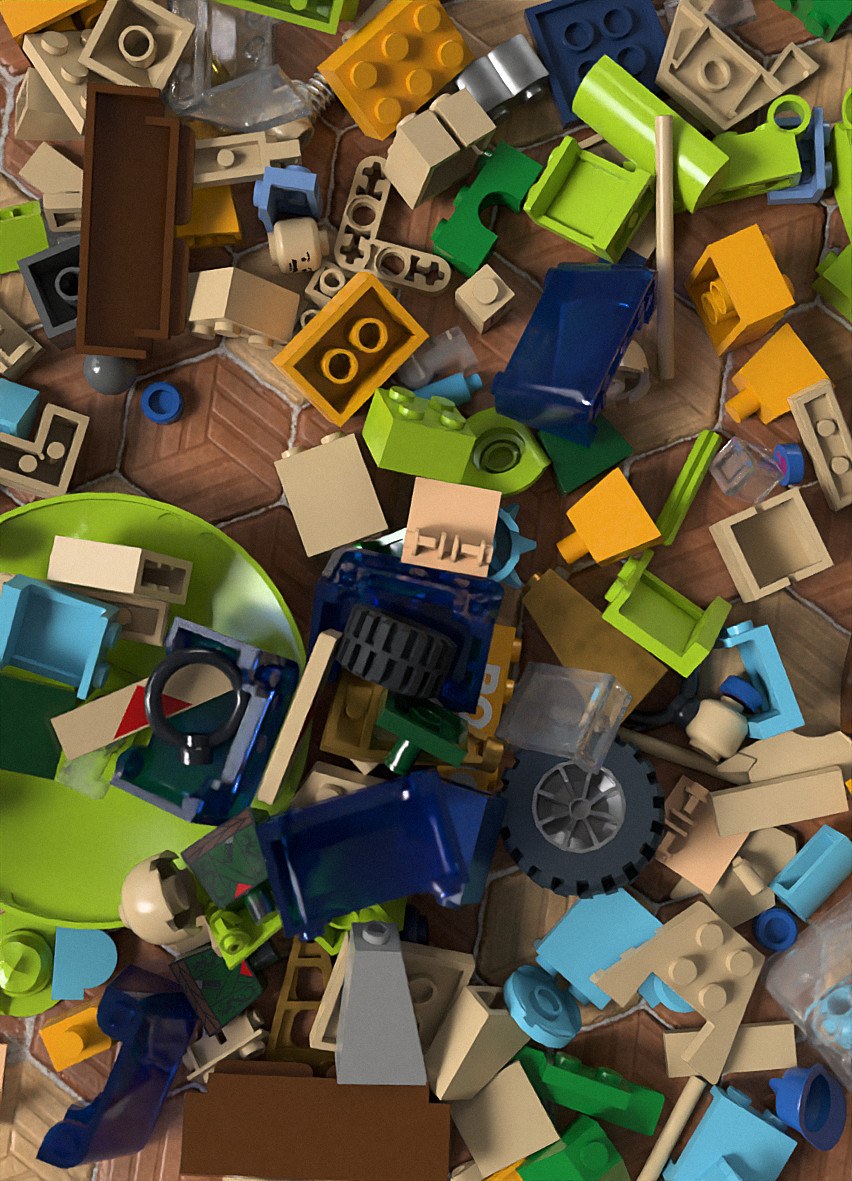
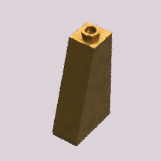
(586, 639)

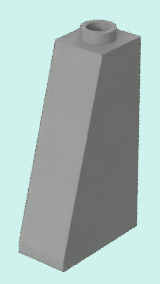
(377, 1016)

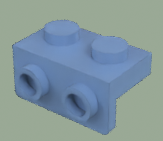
(816, 172)
(287, 192)

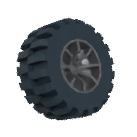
(579, 827)

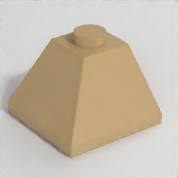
(137, 43)

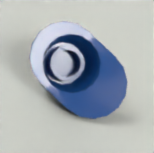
(811, 1104)

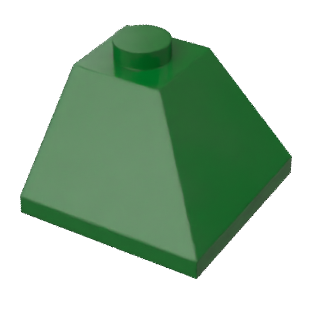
(579, 1155)

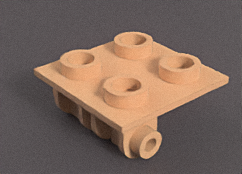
(451, 527)
(691, 837)

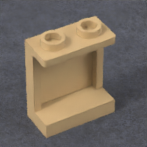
(331, 495)

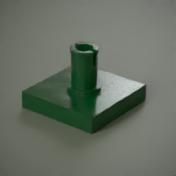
(421, 727)

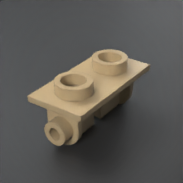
(243, 1042)

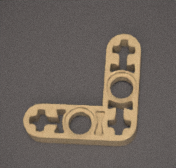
(375, 250)

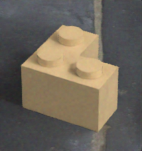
(240, 305)
(48, 461)

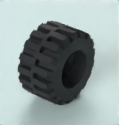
(395, 652)

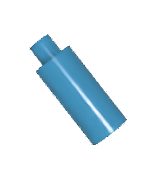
(453, 388)

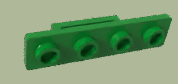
(591, 1090)

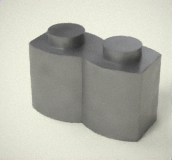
(504, 79)

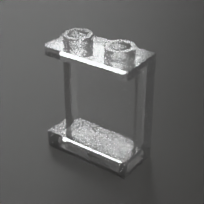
(564, 714)

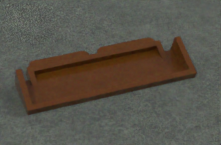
(132, 200)
(299, 1127)

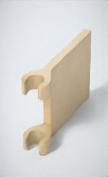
(501, 1123)

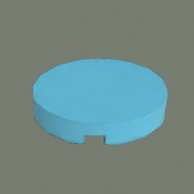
(542, 1007)

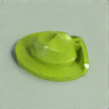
(503, 455)
(26, 966)

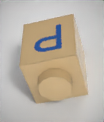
(484, 299)

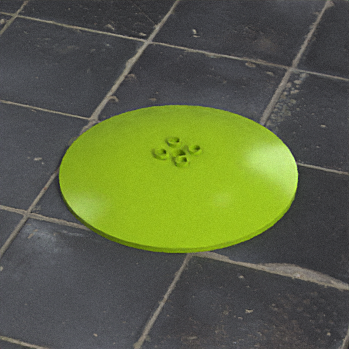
(61, 848)

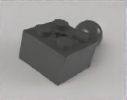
(53, 288)

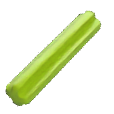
(687, 484)

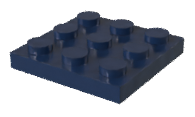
(578, 33)

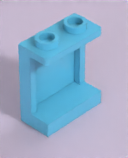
(57, 633)
(767, 676)
(593, 938)
(747, 1139)

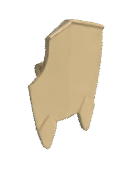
(792, 754)
(743, 886)

